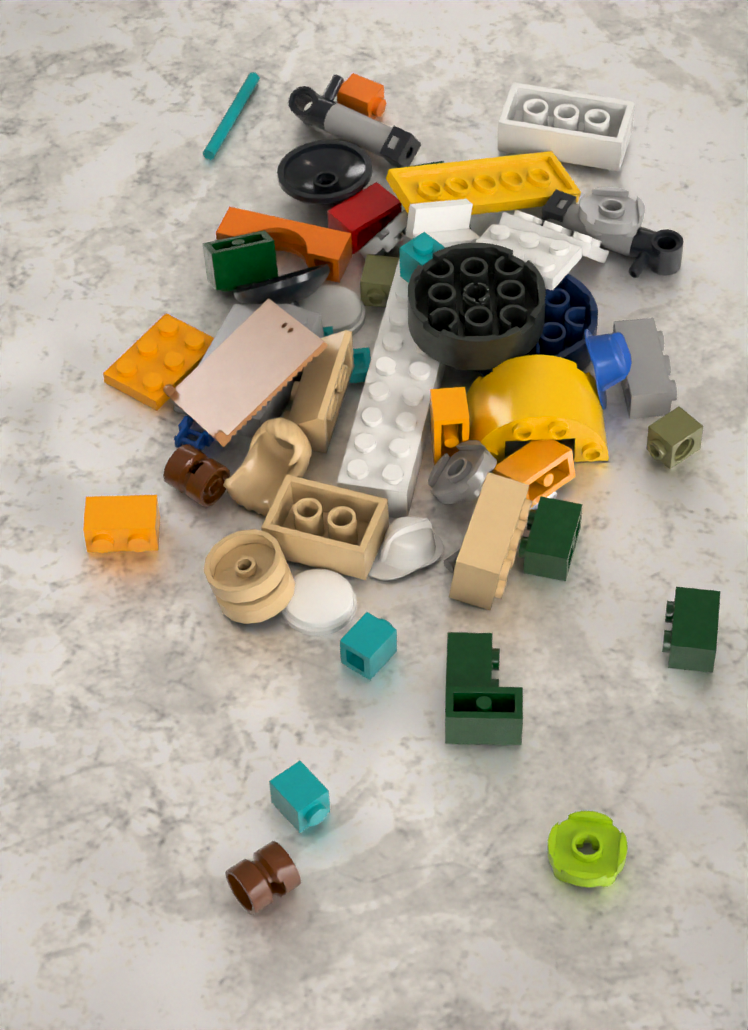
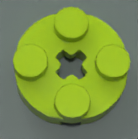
(581, 869)

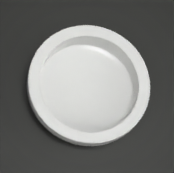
(337, 308)
(320, 603)

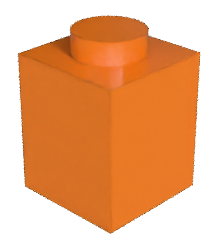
(362, 96)

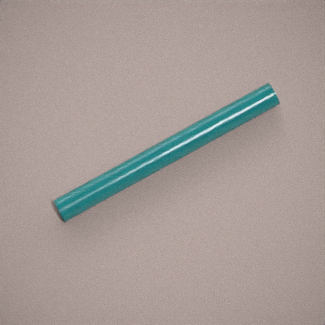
(231, 116)

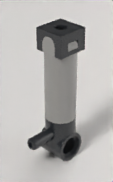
(390, 143)
(658, 249)

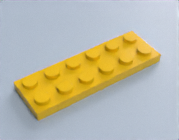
(487, 183)

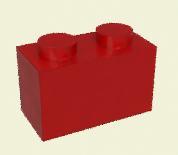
(364, 214)

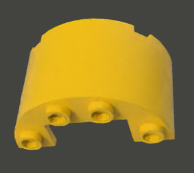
(538, 401)

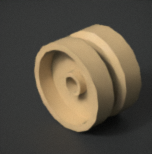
(249, 576)

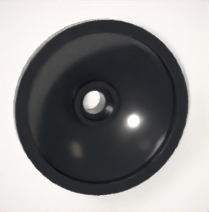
(324, 172)
(285, 288)

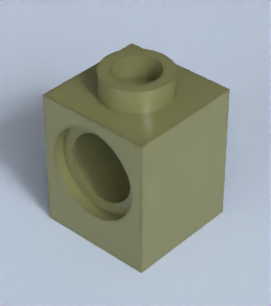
(377, 279)
(674, 437)

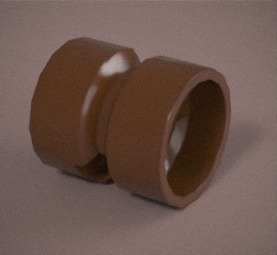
(196, 475)
(260, 879)

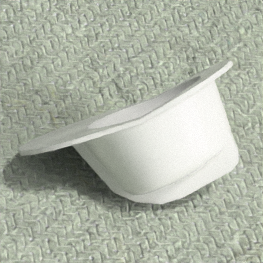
(406, 548)

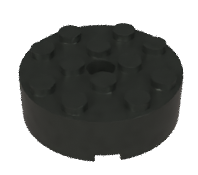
(476, 306)

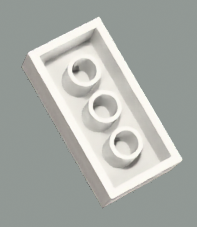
(568, 123)

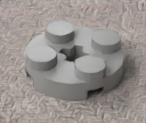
(611, 212)
(387, 237)
(462, 473)

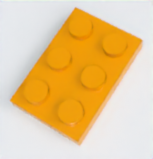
(158, 358)

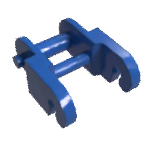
(184, 431)

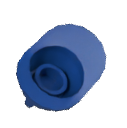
(610, 360)

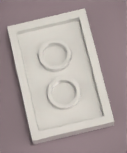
(528, 223)
(550, 256)

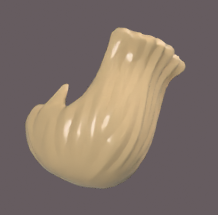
(274, 451)

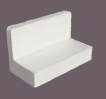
(443, 221)

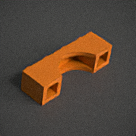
(310, 242)

